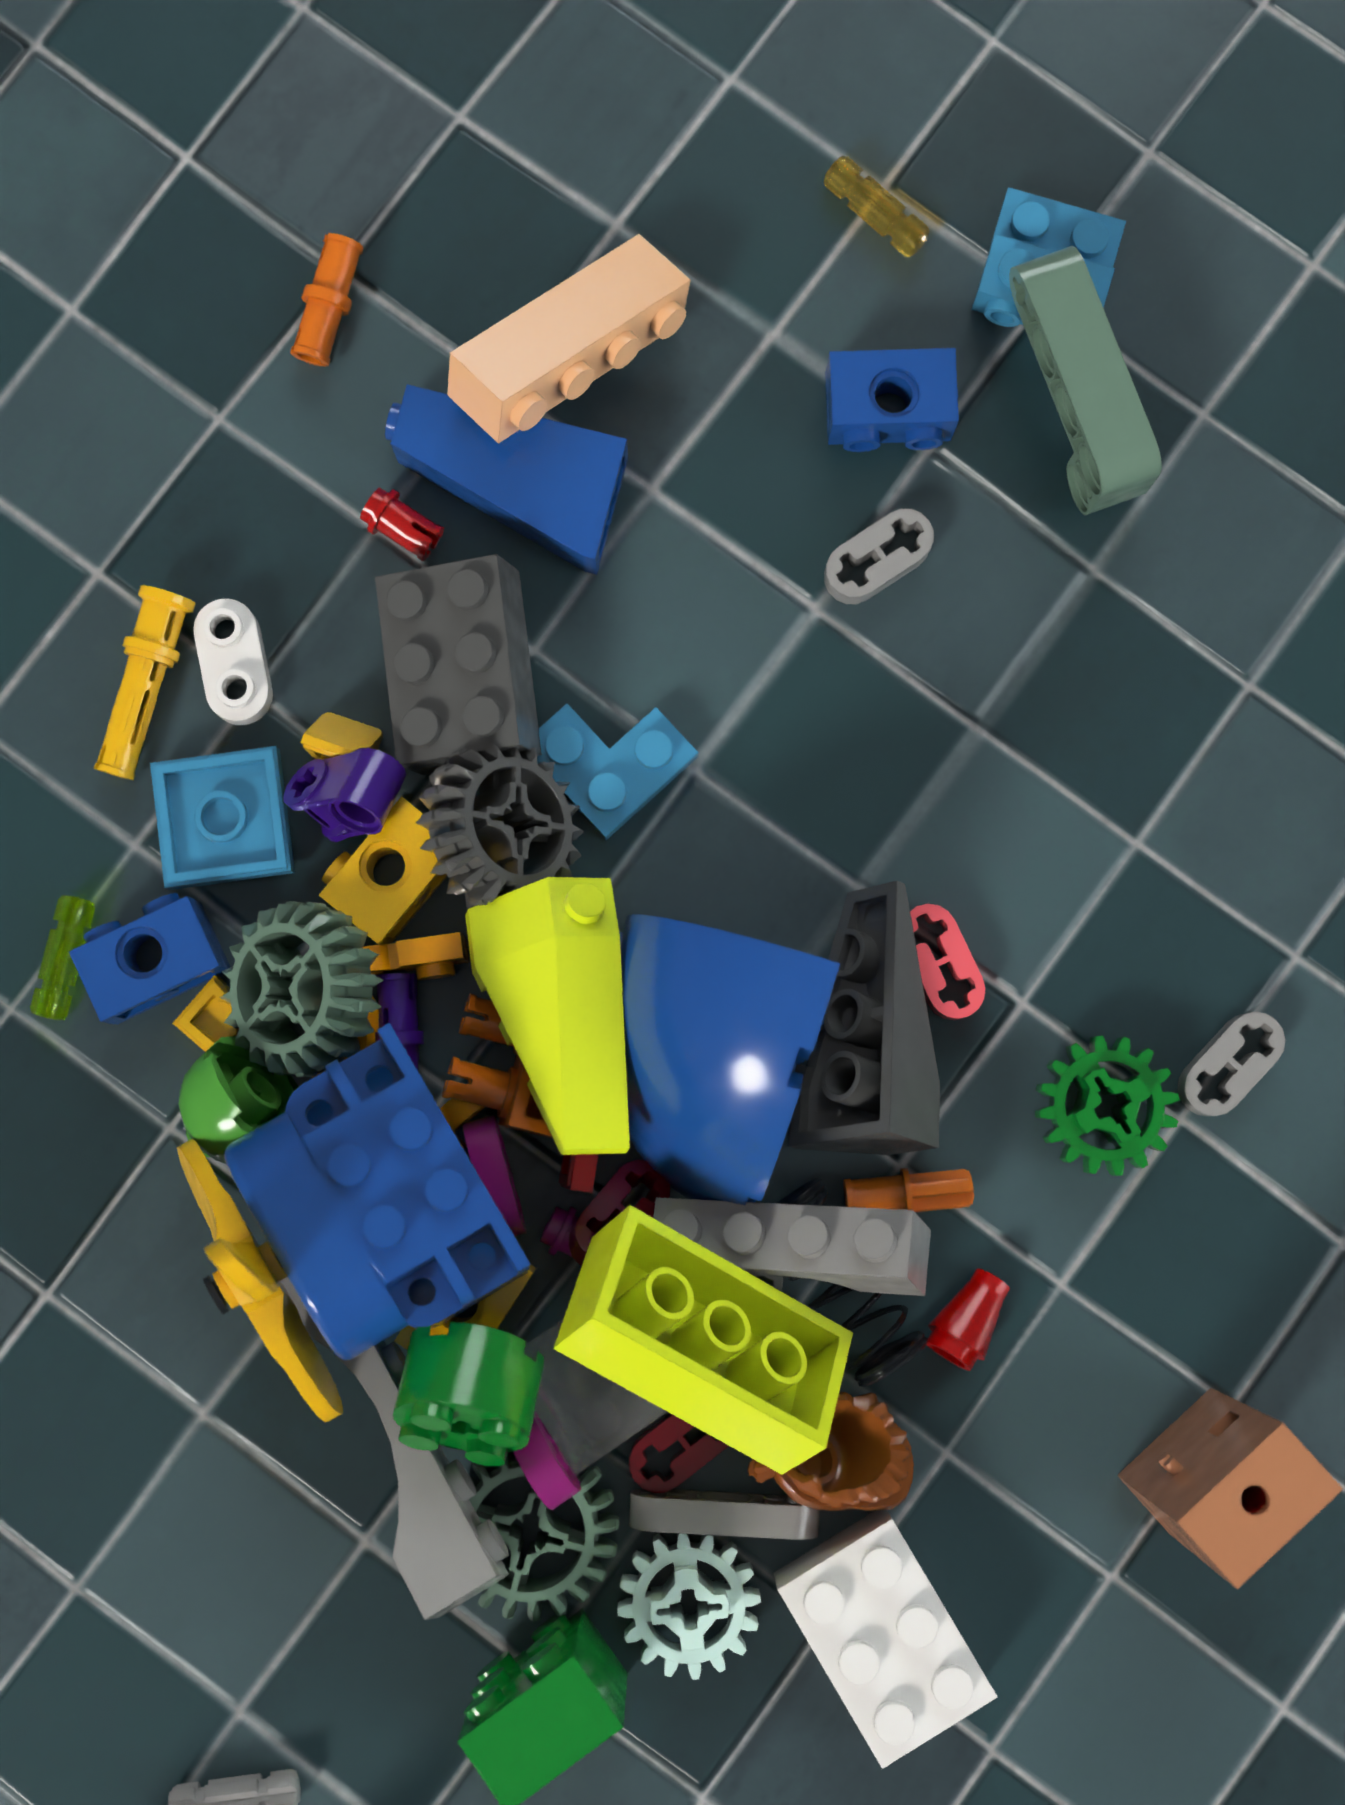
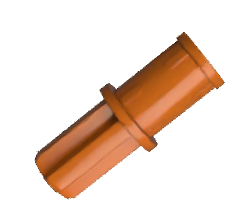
(912, 1191)

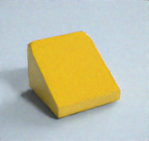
(338, 735)

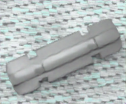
(278, 1789)

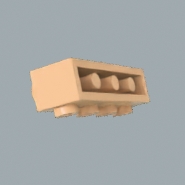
(568, 338)

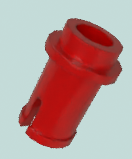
(401, 523)

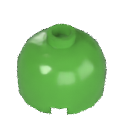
(229, 1097)

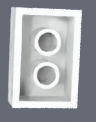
(883, 1636)

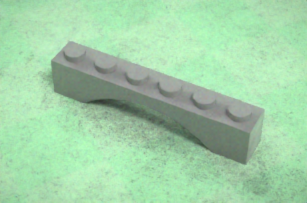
(439, 1537)

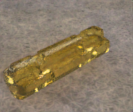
(876, 206)

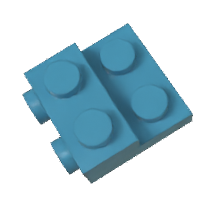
(1036, 227)

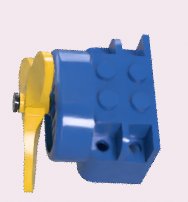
(359, 1210)

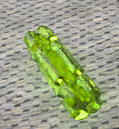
(57, 965)

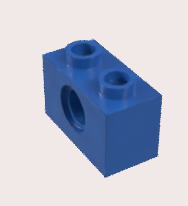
(919, 376)
(109, 958)

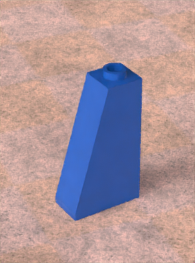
(543, 482)

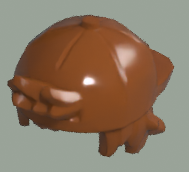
(863, 1466)

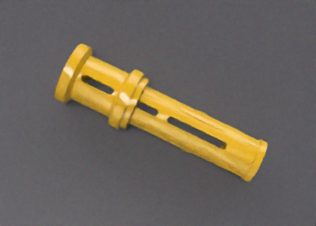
(150, 653)

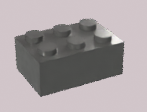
(456, 661)

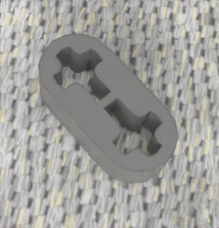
(870, 544)
(1242, 1074)

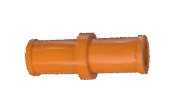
(326, 299)

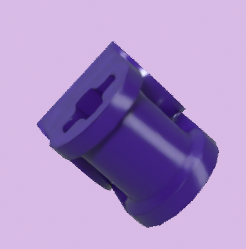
(347, 792)

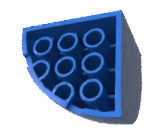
(715, 1051)

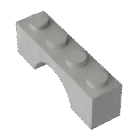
(832, 1244)

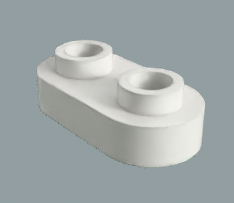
(233, 659)

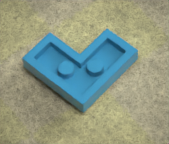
(617, 780)

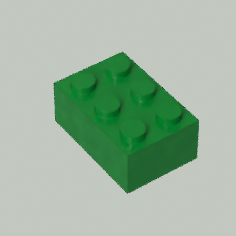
(543, 1708)

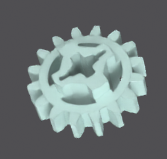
(662, 1604)

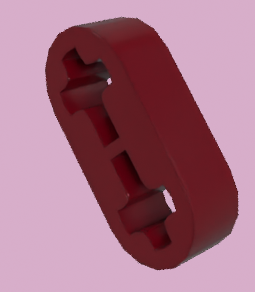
(609, 1203)
(683, 1463)

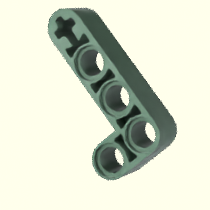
(1087, 380)

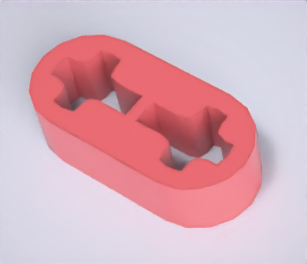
(958, 959)

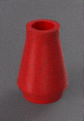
(967, 1322)

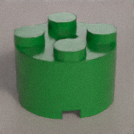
(468, 1392)

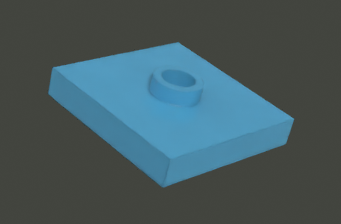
(222, 818)

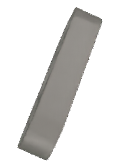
(722, 1514)

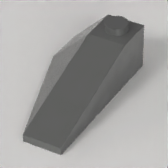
(874, 1061)

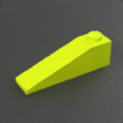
(557, 985)

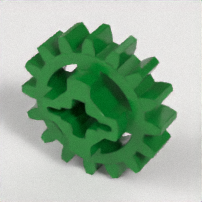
(1130, 1092)

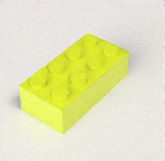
(705, 1341)

